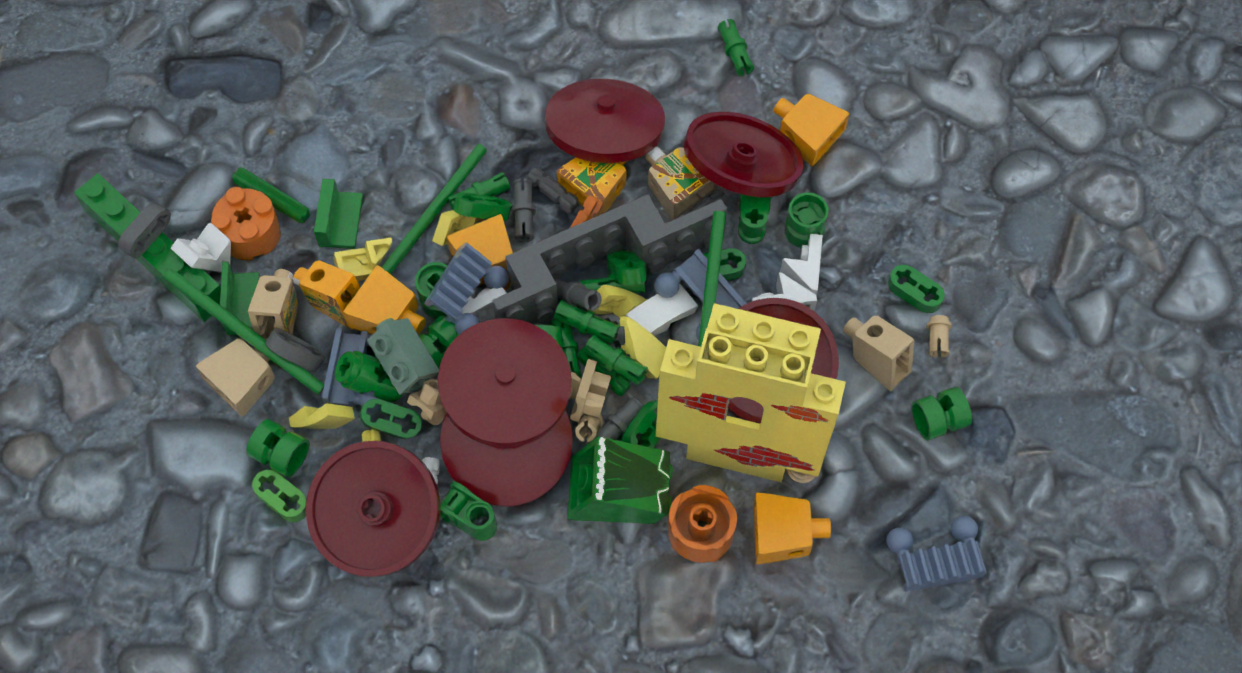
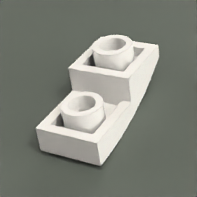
(659, 312)

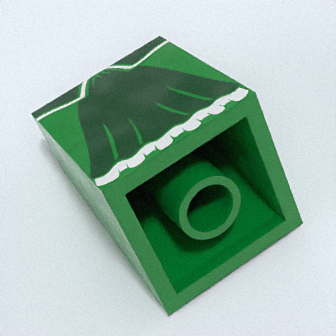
(619, 483)

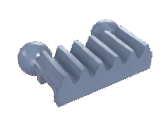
(694, 276)
(459, 283)
(333, 391)
(942, 564)

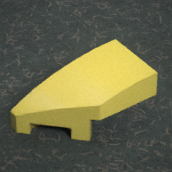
(450, 223)
(363, 260)
(617, 301)
(642, 346)
(326, 417)

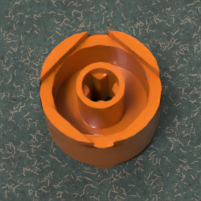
(248, 222)
(706, 542)

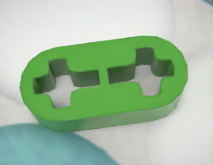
(275, 501)

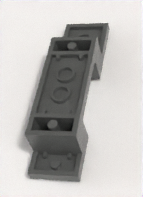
(632, 226)

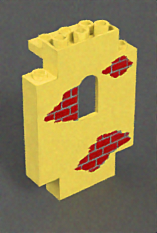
(758, 361)

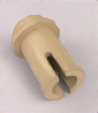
(939, 335)
(588, 428)

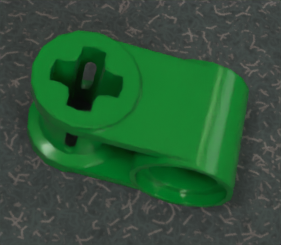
(753, 218)
(462, 507)

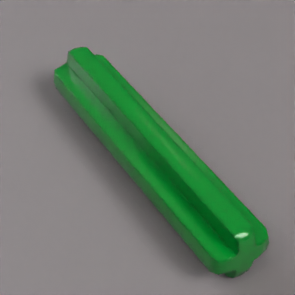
(279, 199)

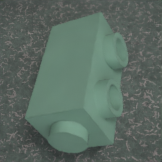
(402, 355)

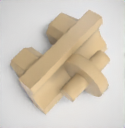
(588, 391)
(429, 402)

